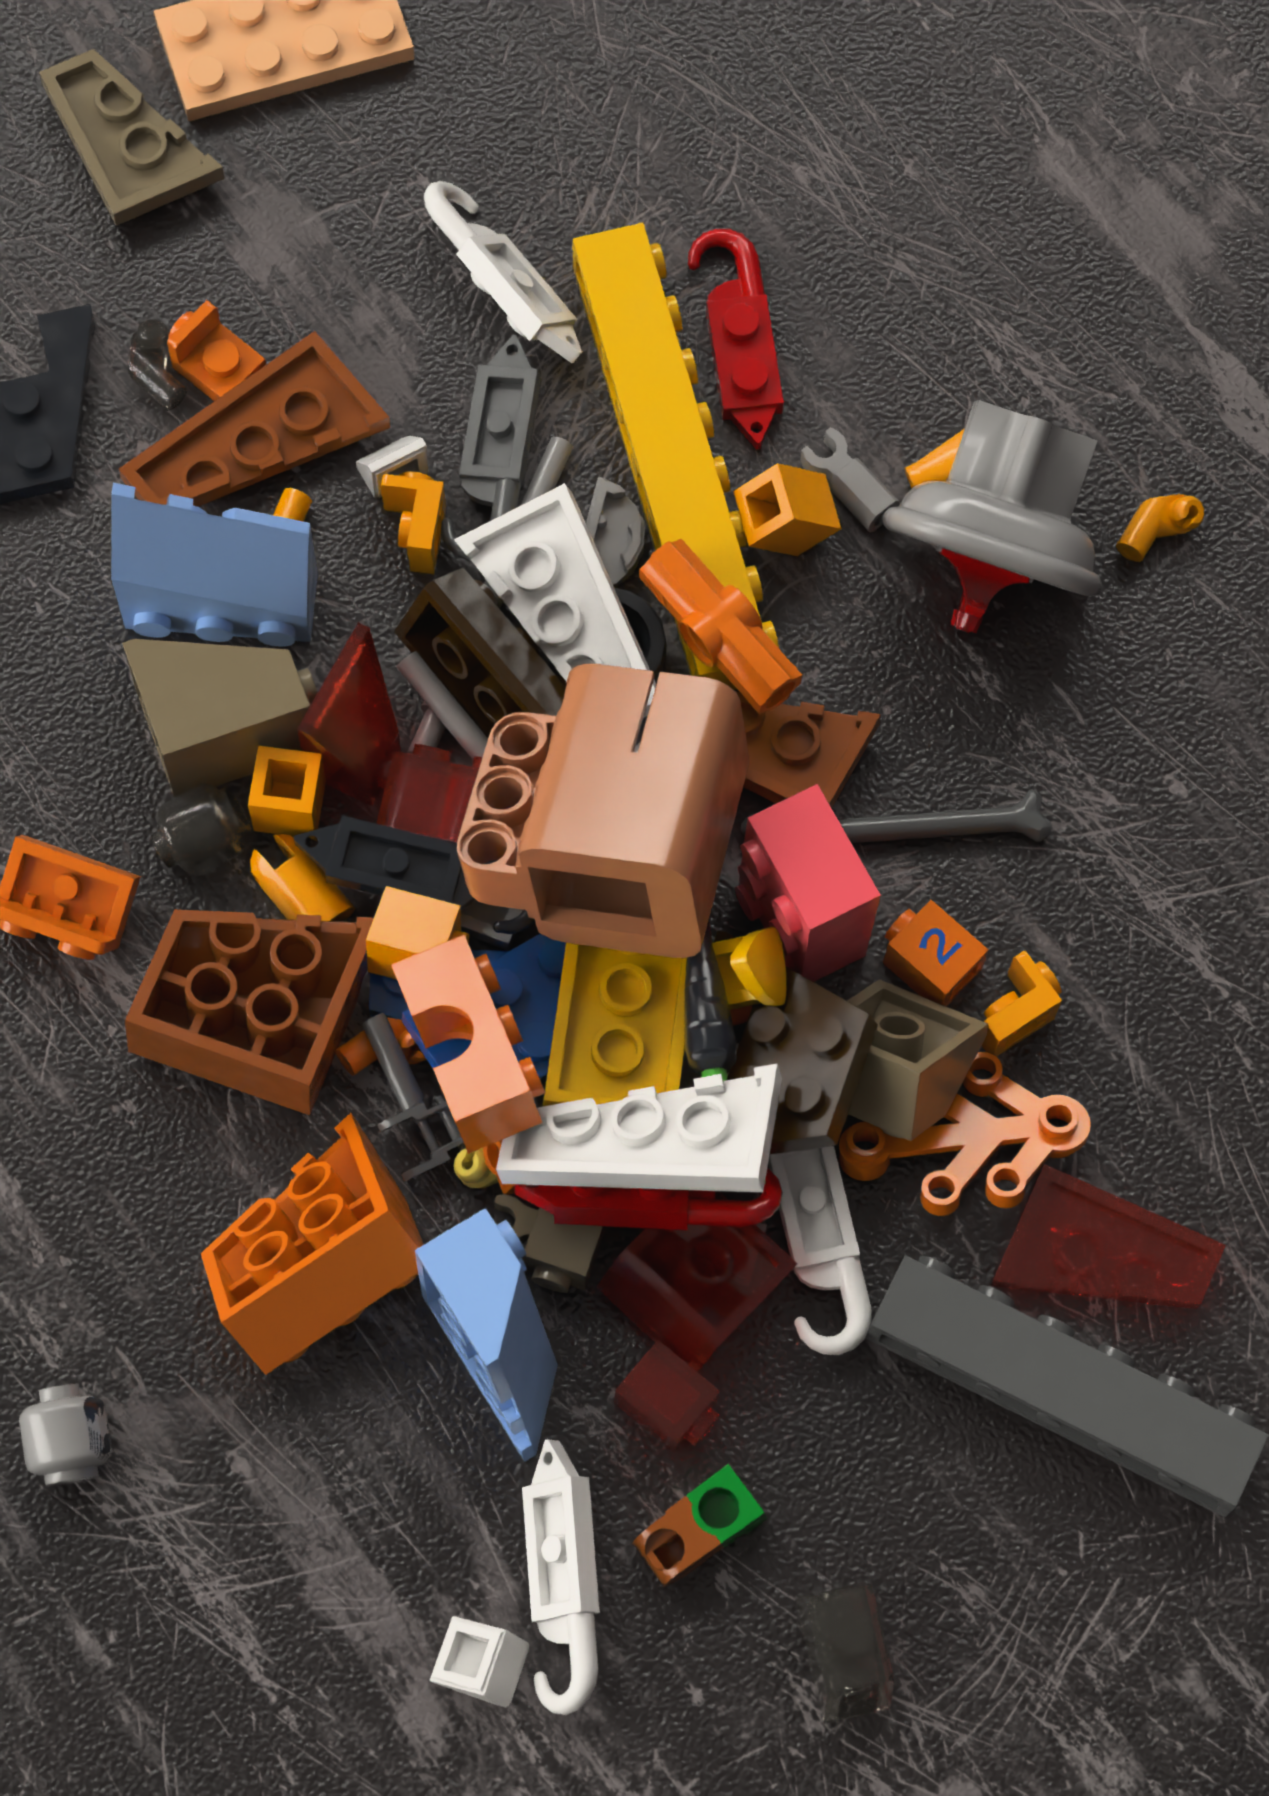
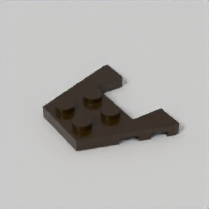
(820, 1056)

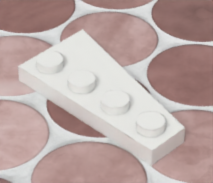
(556, 583)
(674, 1139)

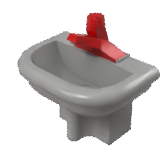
(1005, 510)

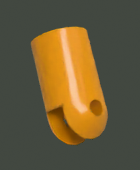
(299, 884)

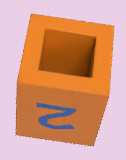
(933, 953)

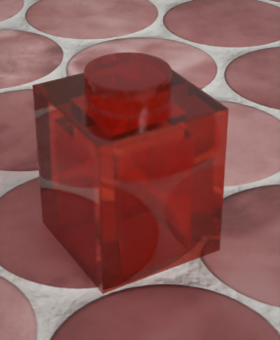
(668, 1398)

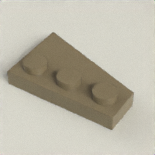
(122, 141)

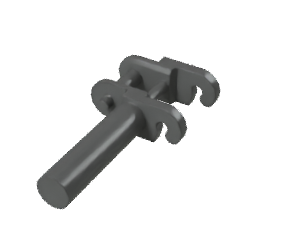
(409, 1095)

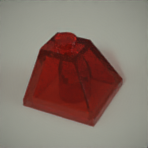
(353, 721)

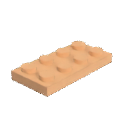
(264, 49)

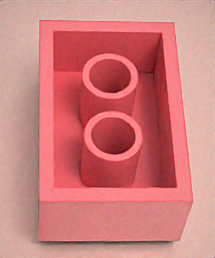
(807, 884)

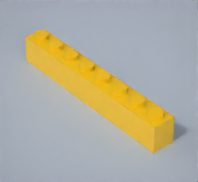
(658, 411)

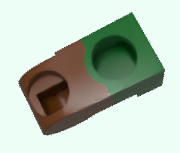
(699, 1526)

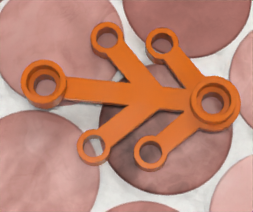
(978, 1138)

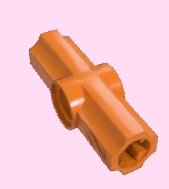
(720, 626)

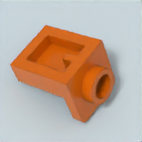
(210, 352)

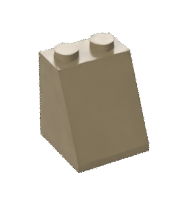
(217, 705)

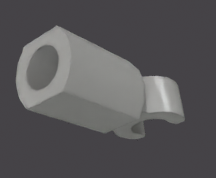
(851, 481)

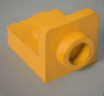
(422, 510)
(1015, 1018)

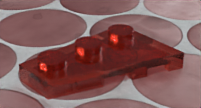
(1104, 1248)

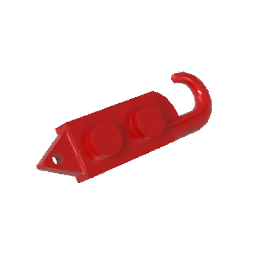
(741, 338)
(651, 1207)

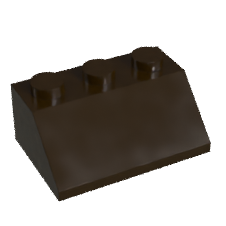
(479, 652)

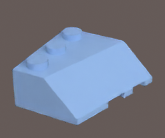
(211, 572)
(488, 1313)

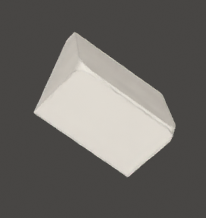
(398, 457)
(480, 1661)

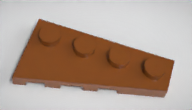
(263, 426)

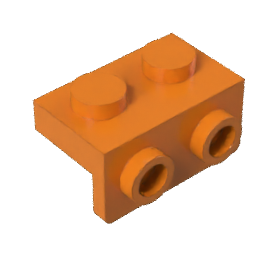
(65, 898)

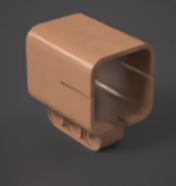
(603, 836)

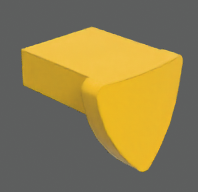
(753, 968)

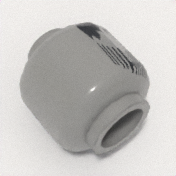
(65, 1435)

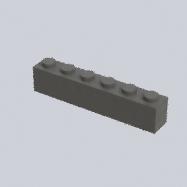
(1068, 1385)

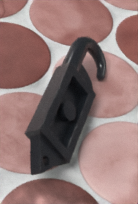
(378, 856)

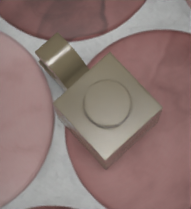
(554, 1252)

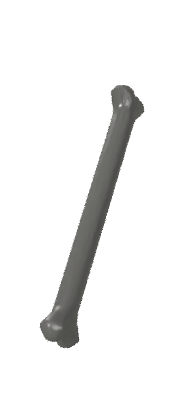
(1019, 818)

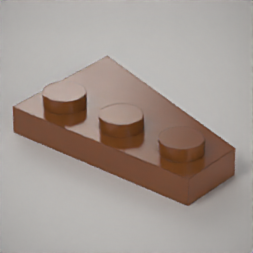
(803, 748)

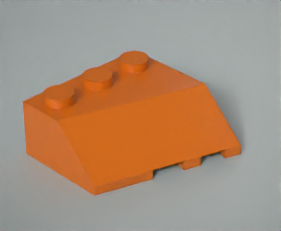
(313, 1252)

